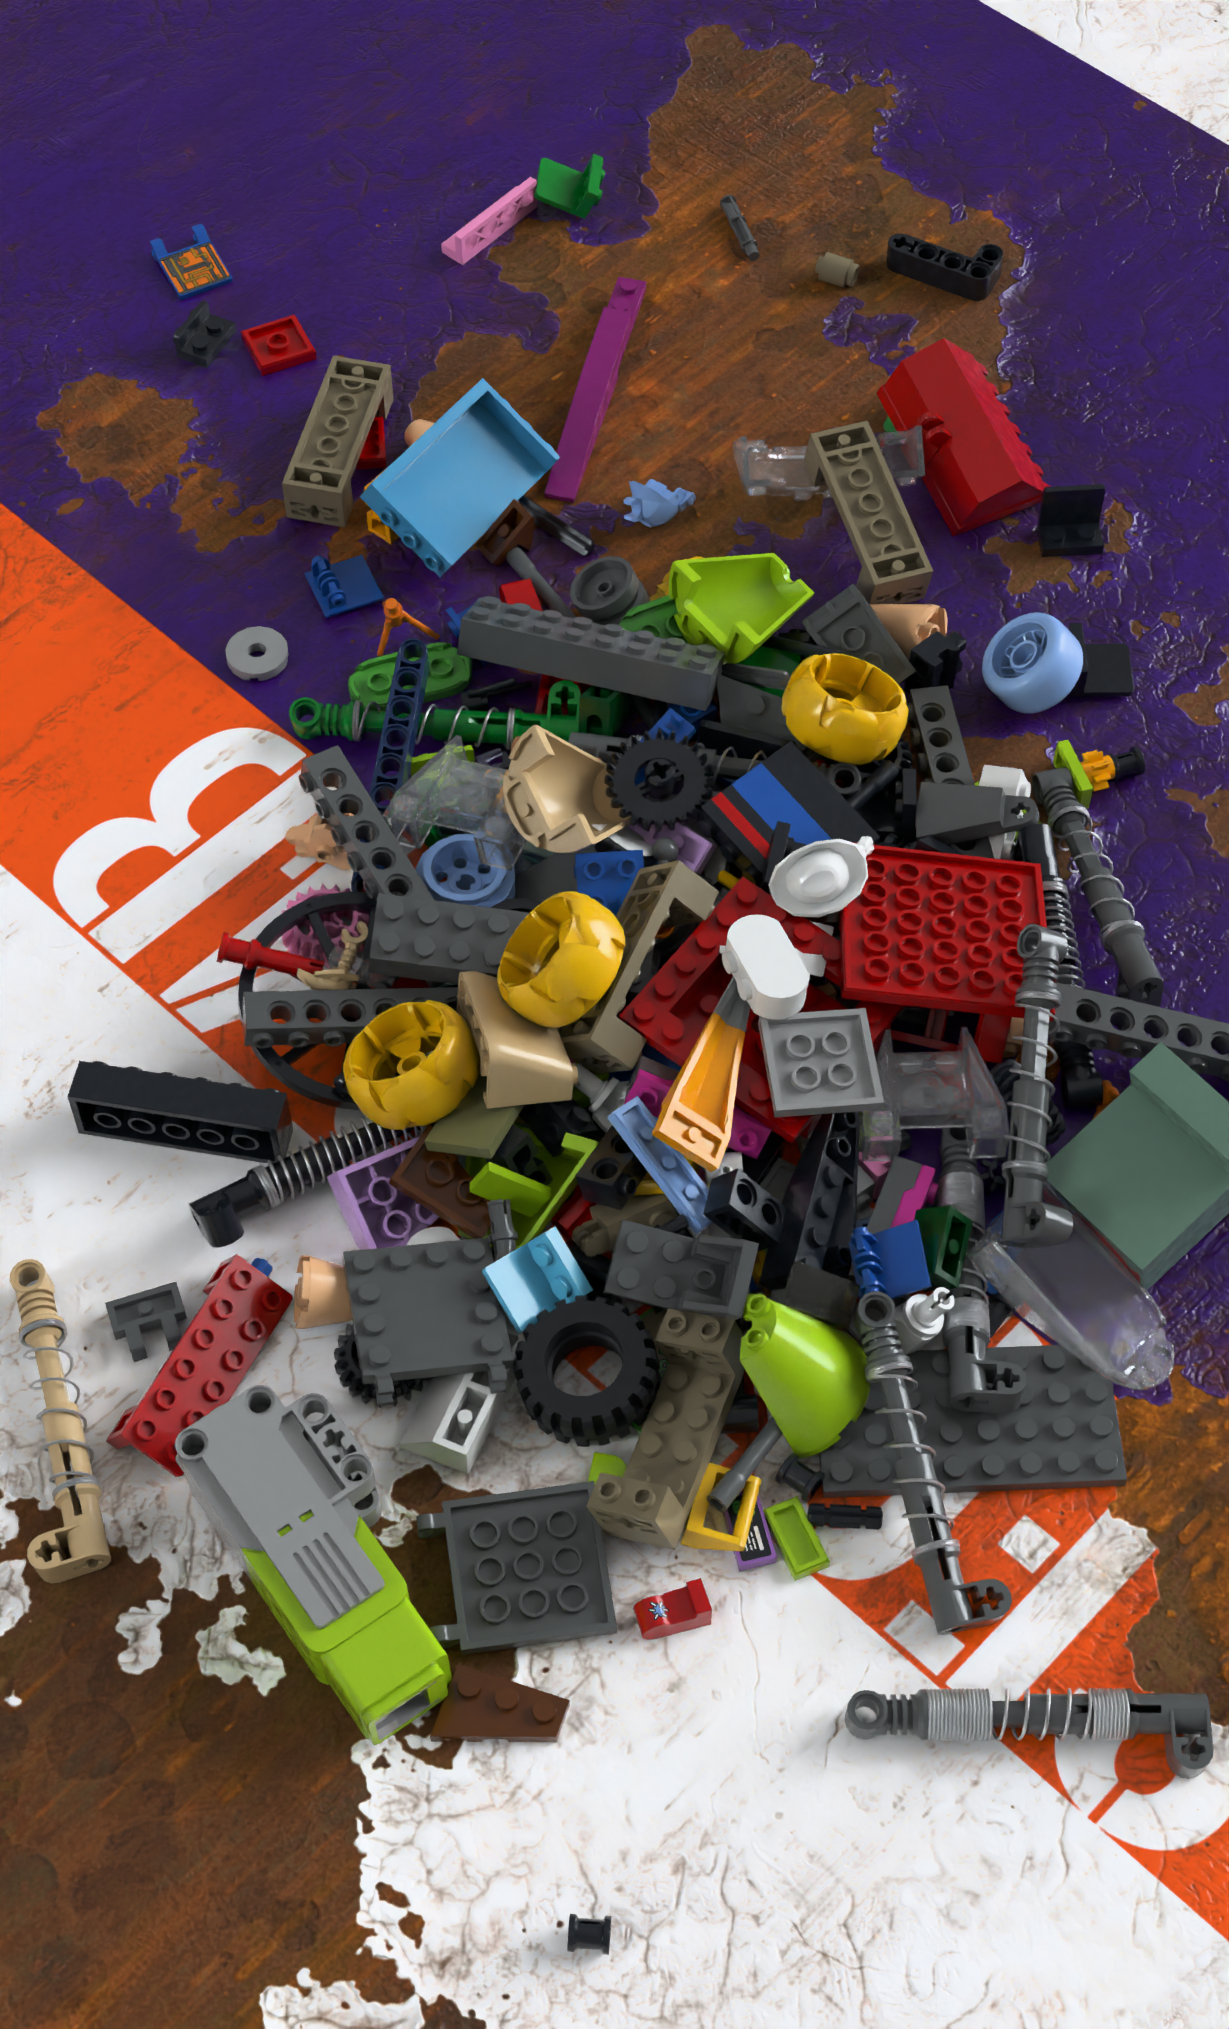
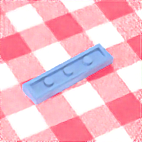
(662, 1162)

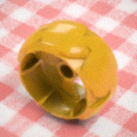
(844, 708)
(561, 959)
(426, 1085)

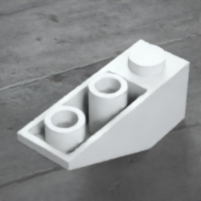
(1015, 784)

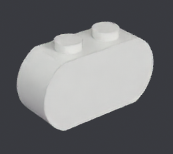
(765, 967)

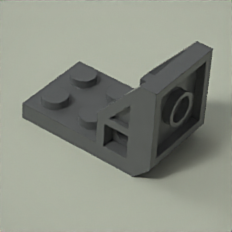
(854, 628)
(680, 1271)

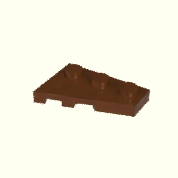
(442, 1187)
(497, 1708)

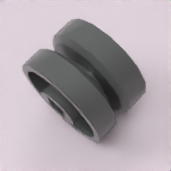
(607, 590)

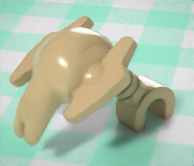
(338, 977)

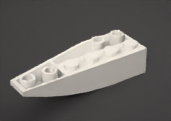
(458, 1415)

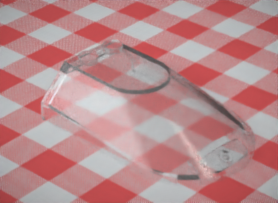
(1081, 1300)

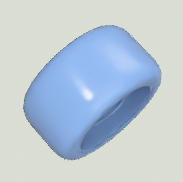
(1032, 663)

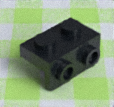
(553, 1119)

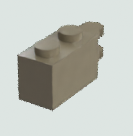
(601, 1232)

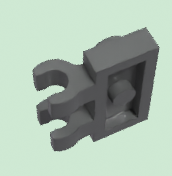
(145, 1312)

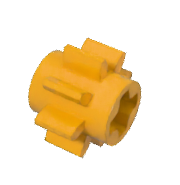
(1098, 769)

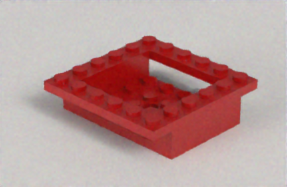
(691, 983)

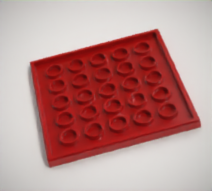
(939, 931)

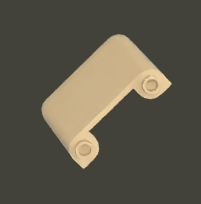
(519, 1057)

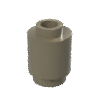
(837, 270)

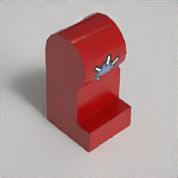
(674, 1611)

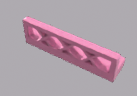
(491, 222)

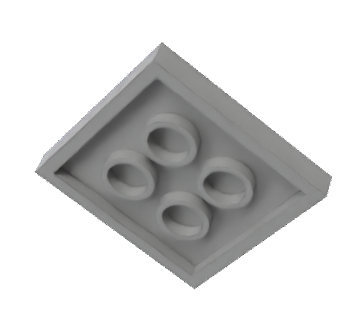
(821, 1063)

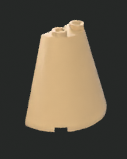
(558, 794)

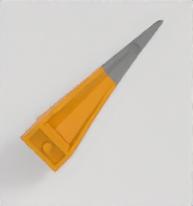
(701, 1099)

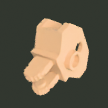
(317, 841)

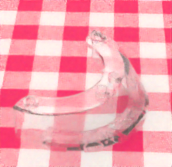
(784, 473)

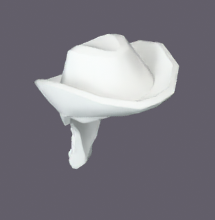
(821, 877)

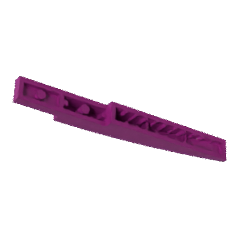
(594, 389)

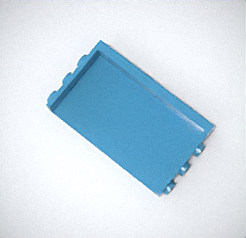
(459, 477)

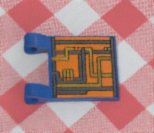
(193, 267)

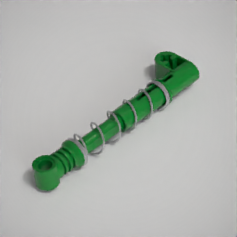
(444, 724)

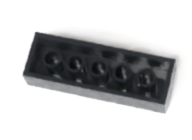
(180, 1112)

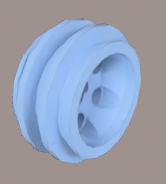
(460, 864)

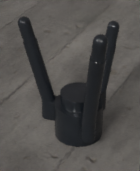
(478, 698)

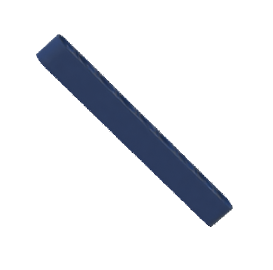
(398, 729)

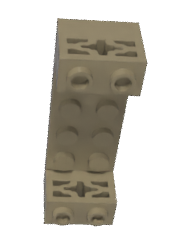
(323, 463)
(872, 511)
(658, 896)
(679, 1432)

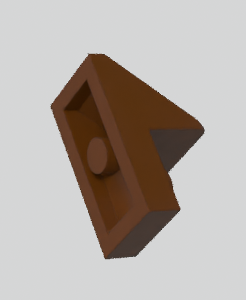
(510, 529)

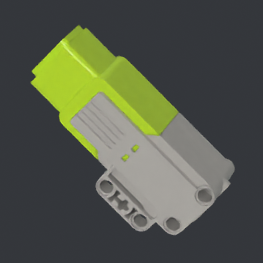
(291, 1522)

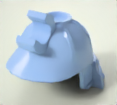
(655, 504)

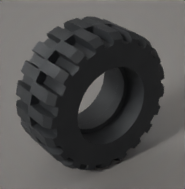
(580, 1326)

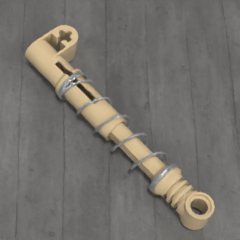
(64, 1436)

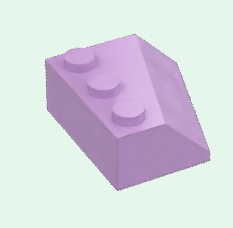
(375, 1209)

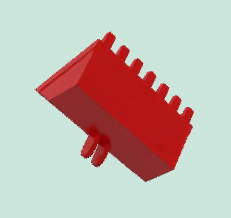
(970, 447)

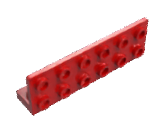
(206, 1361)

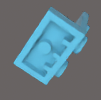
(536, 1278)

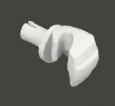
(604, 1096)
(921, 1318)

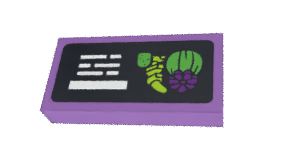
(759, 1545)

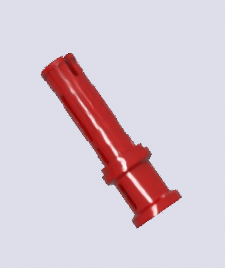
(253, 954)

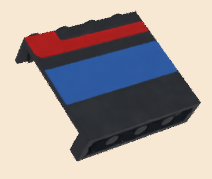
(782, 790)

